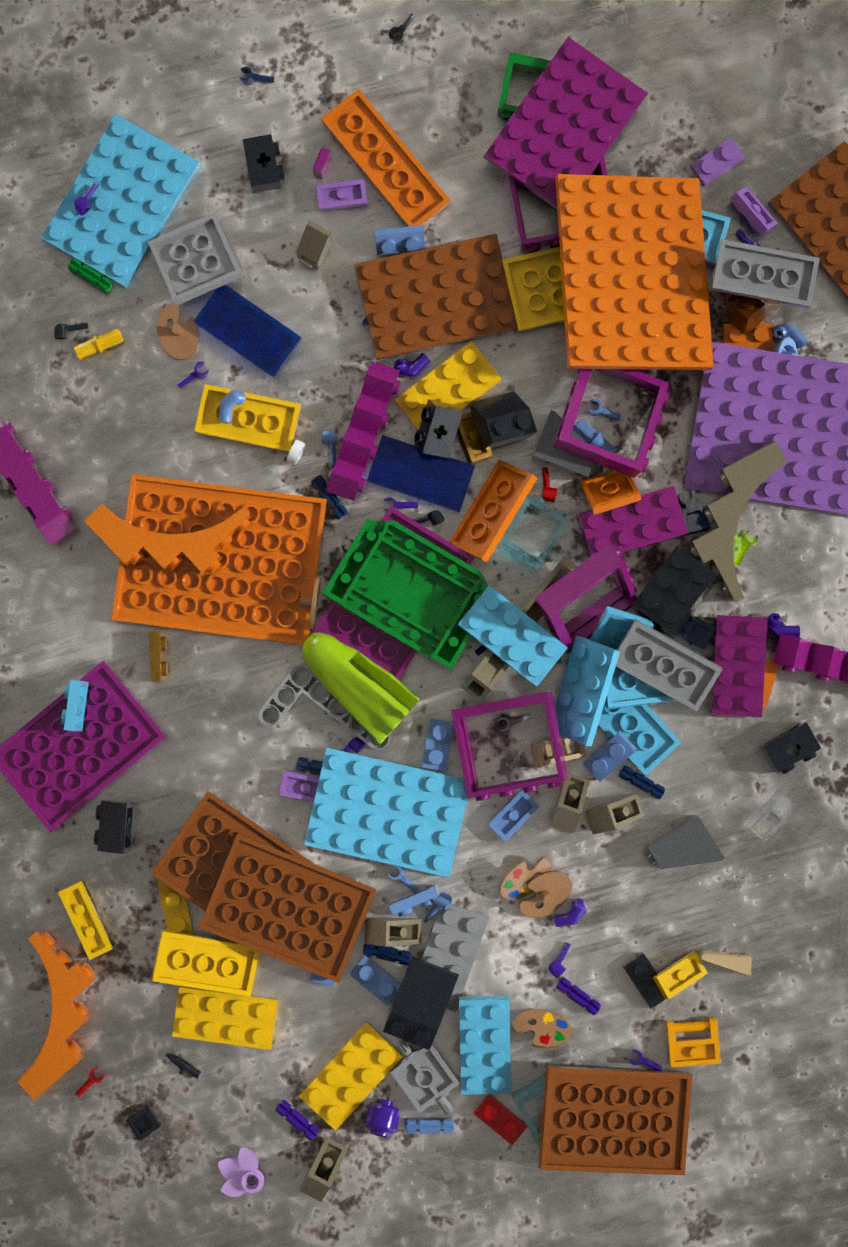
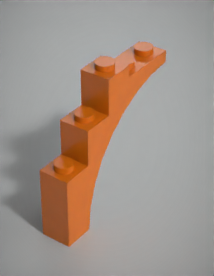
(200, 547)
(67, 1016)

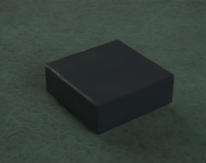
(143, 1122)

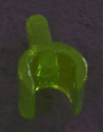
(745, 546)

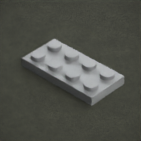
(765, 273)
(666, 665)
(455, 944)

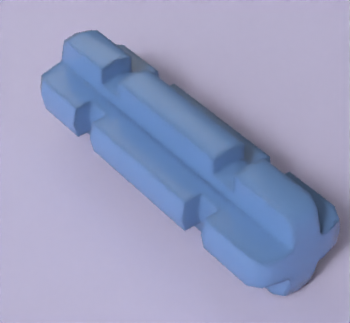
(429, 1126)

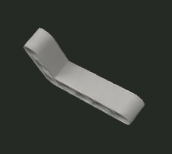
(308, 689)

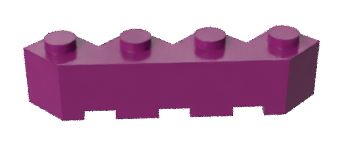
(365, 424)
(31, 488)
(813, 658)

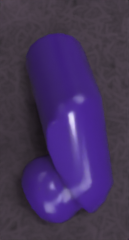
(413, 368)
(778, 627)
(573, 916)

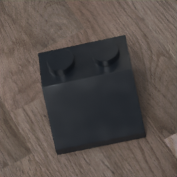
(502, 420)
(114, 826)

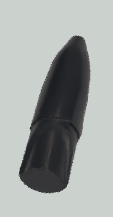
(183, 1065)

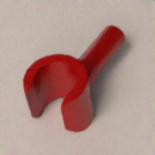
(549, 493)
(89, 1082)

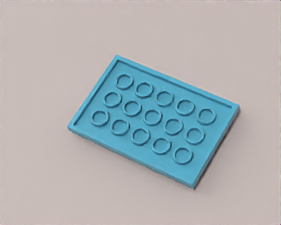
(135, 195)
(387, 812)

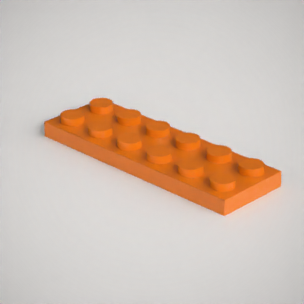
(385, 160)

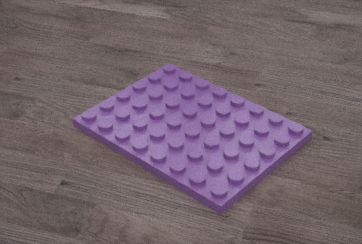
(778, 398)

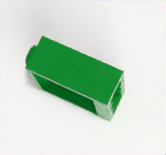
(522, 64)

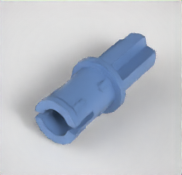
(591, 436)

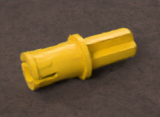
(98, 343)

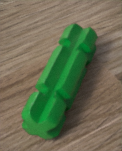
(90, 275)

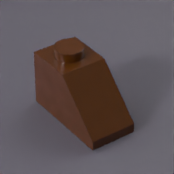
(749, 312)

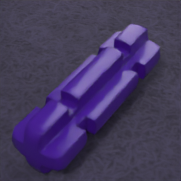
(578, 996)
(297, 1120)

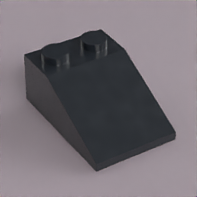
(420, 1003)

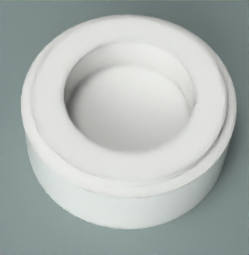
(296, 452)

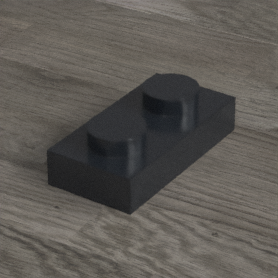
(642, 974)

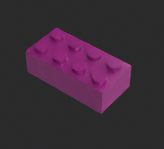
(634, 525)
(742, 655)

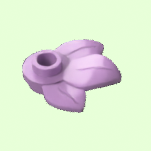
(238, 1170)

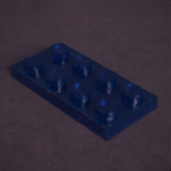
(247, 330)
(420, 475)

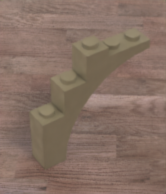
(718, 543)
(491, 667)

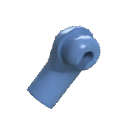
(790, 330)
(228, 403)

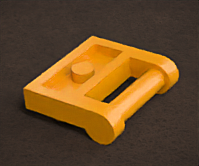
(693, 1051)

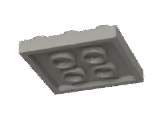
(195, 259)

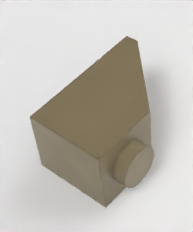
(314, 245)
(570, 803)
(614, 814)
(393, 931)
(323, 1169)

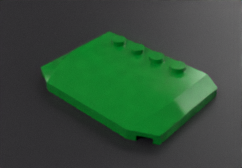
(407, 589)

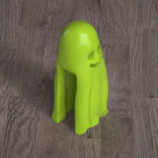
(359, 684)

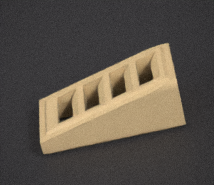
(538, 757)
(733, 961)

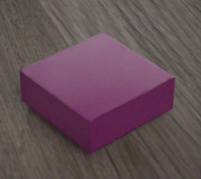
(322, 162)

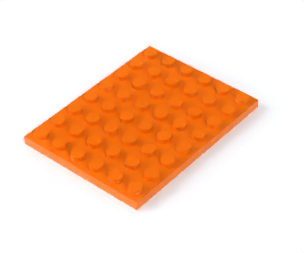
(633, 273)
(260, 571)

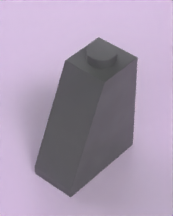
(557, 458)
(684, 846)

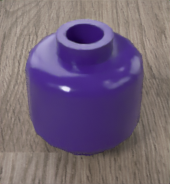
(382, 1118)

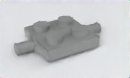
(424, 1077)

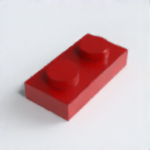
(500, 1119)

